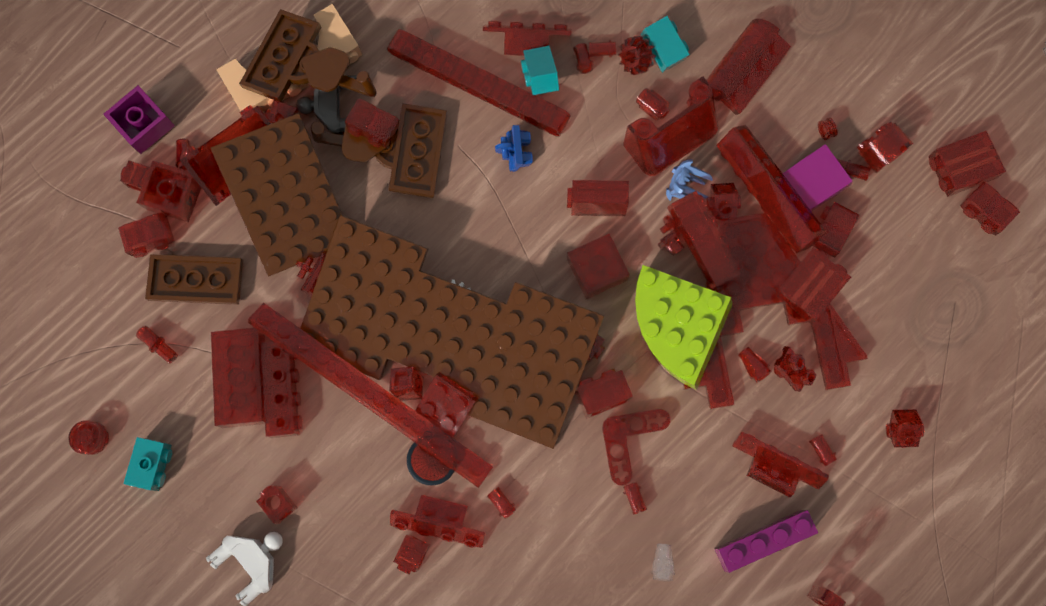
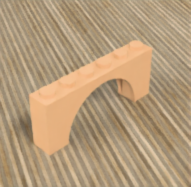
(332, 34)

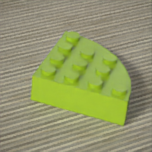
(679, 322)

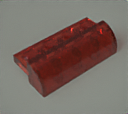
(747, 64)

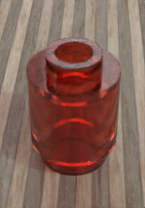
(653, 104)

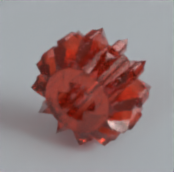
(636, 55)

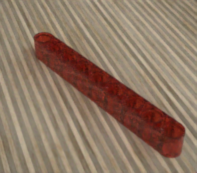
(479, 83)

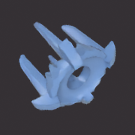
(681, 176)

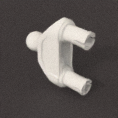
(254, 559)

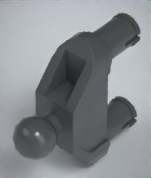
(326, 107)

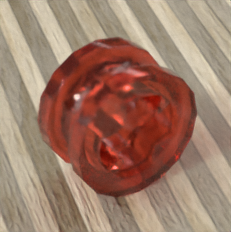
(827, 128)

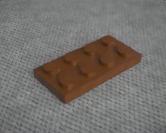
(194, 279)

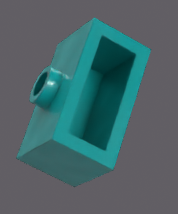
(668, 45)
(540, 70)
(148, 464)

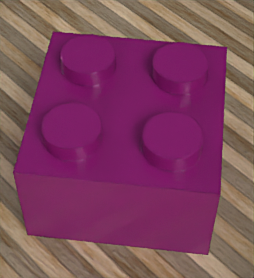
(139, 119)

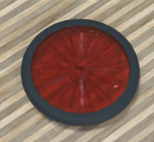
(426, 467)

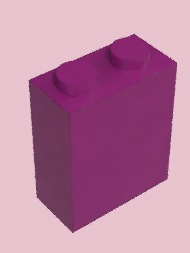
(818, 177)

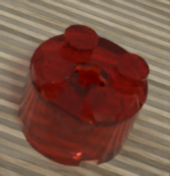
(885, 147)

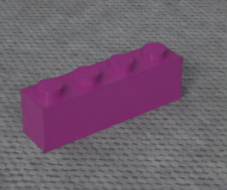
(766, 541)

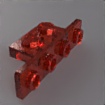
(525, 38)
(776, 467)
(440, 520)

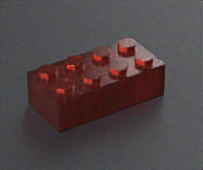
(237, 377)

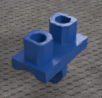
(511, 148)

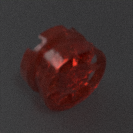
(88, 438)

